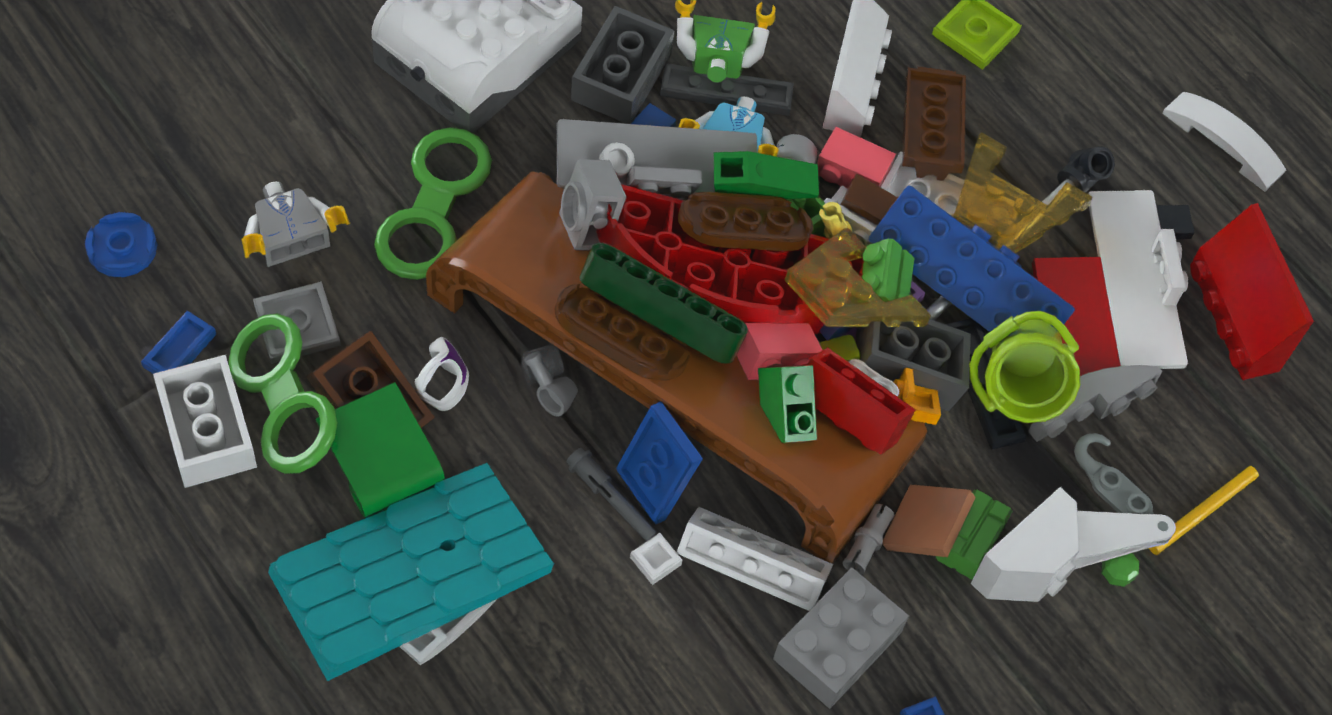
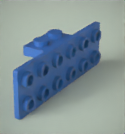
(964, 263)

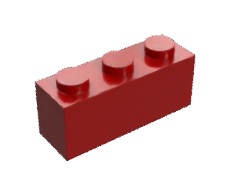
(858, 402)

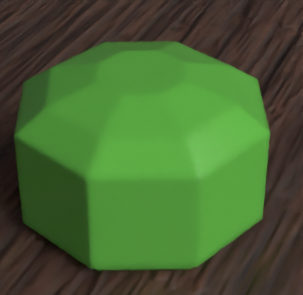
(1121, 570)

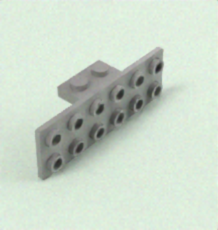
(665, 157)

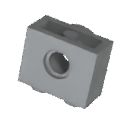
(587, 200)

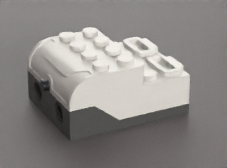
(472, 53)

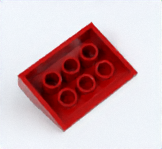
(1251, 295)

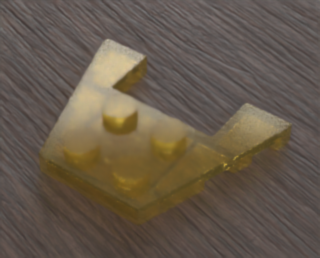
(1006, 210)
(840, 295)

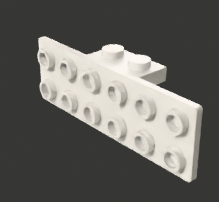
(1140, 277)

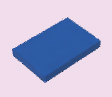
(658, 463)

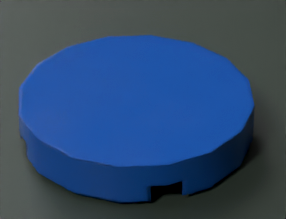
(121, 244)

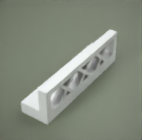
(754, 558)

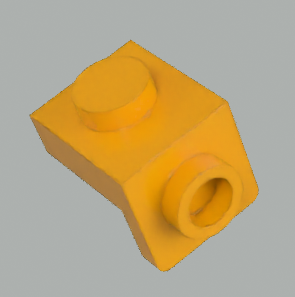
(920, 398)

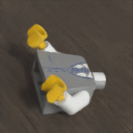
(290, 225)

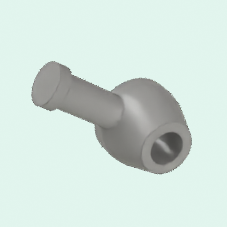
(553, 394)

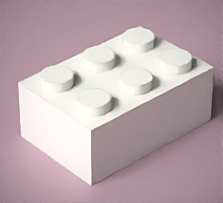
(205, 421)

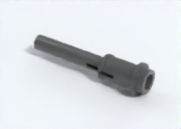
(599, 481)

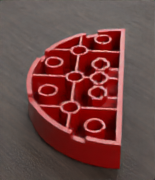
(734, 279)

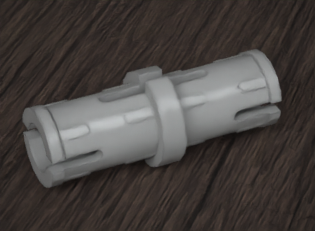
(868, 538)

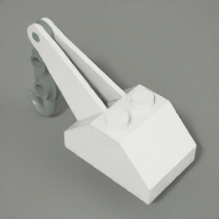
(1059, 538)

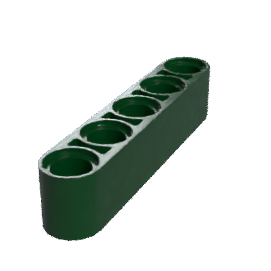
(663, 303)

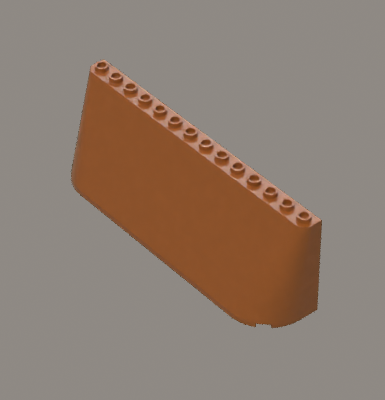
(523, 261)

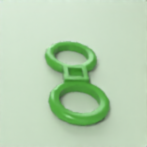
(433, 200)
(282, 393)

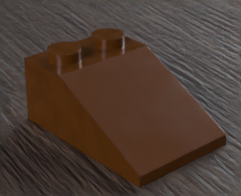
(362, 370)

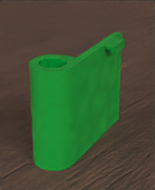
(383, 450)

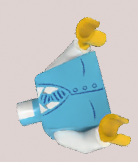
(737, 119)

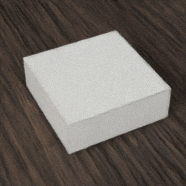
(656, 558)

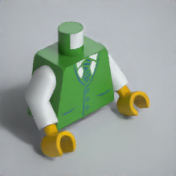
(721, 45)

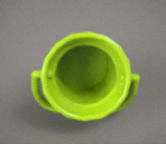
(1029, 368)

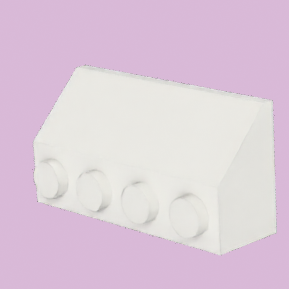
(856, 68)

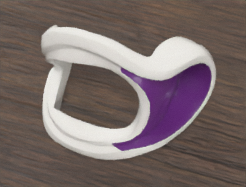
(447, 357)

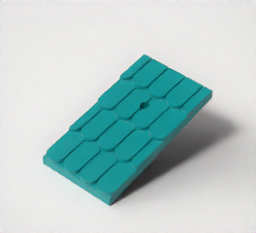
(408, 570)

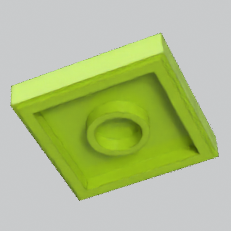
(976, 31)

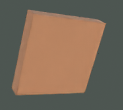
(928, 520)

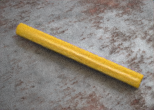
(1209, 505)

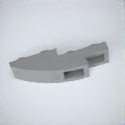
(1102, 393)

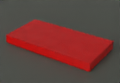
(1084, 287)

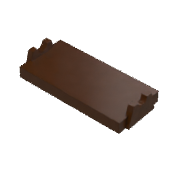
(934, 122)

